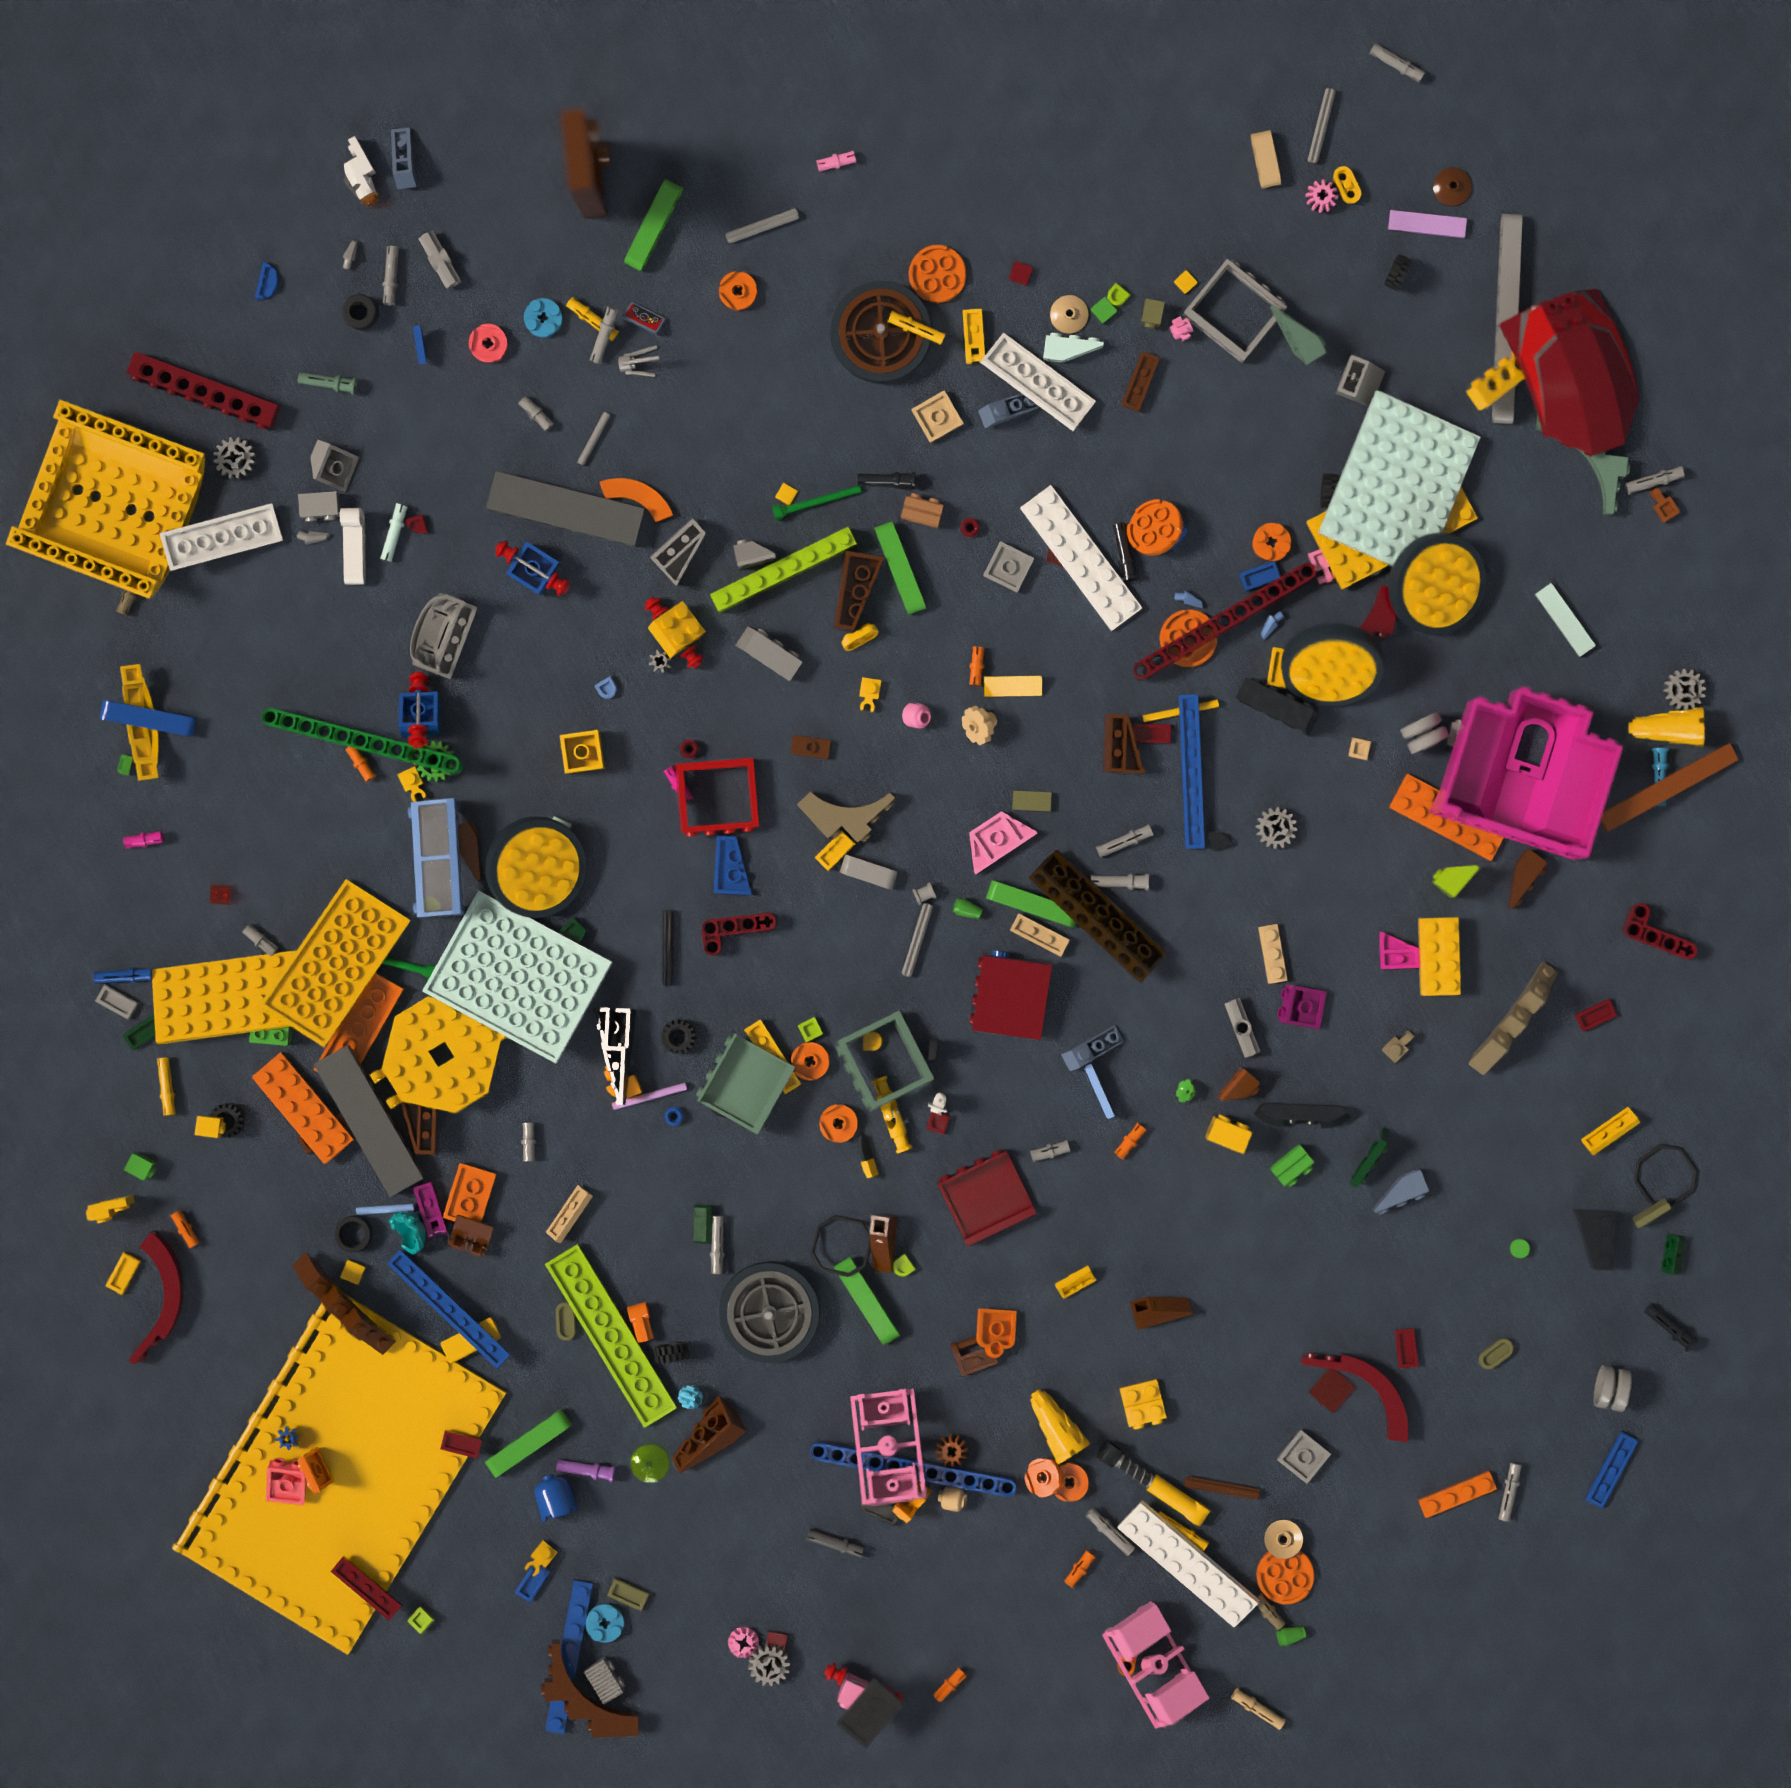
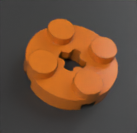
(739, 280)
(1262, 536)
(820, 1057)
(835, 1133)
(1053, 1481)
(1080, 1481)

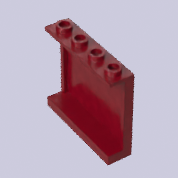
(1010, 996)
(986, 1197)

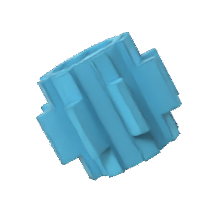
(690, 1397)

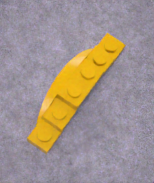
(142, 740)

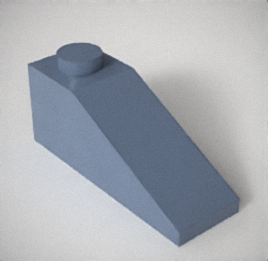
(403, 158)

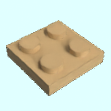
(937, 416)

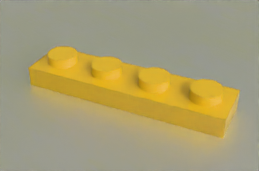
(761, 1037)

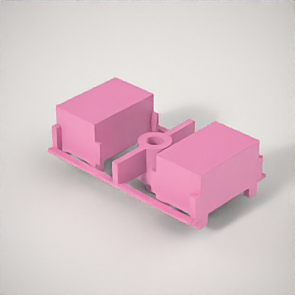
(882, 1411)
(1134, 1636)

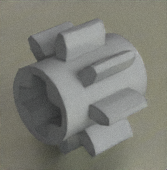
(664, 659)

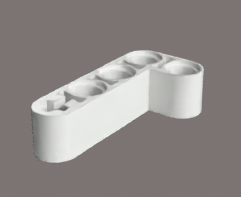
(353, 545)

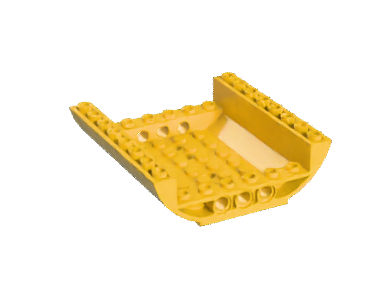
(127, 471)

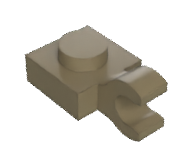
(1396, 1048)

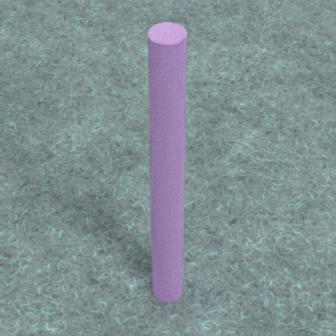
(651, 1095)

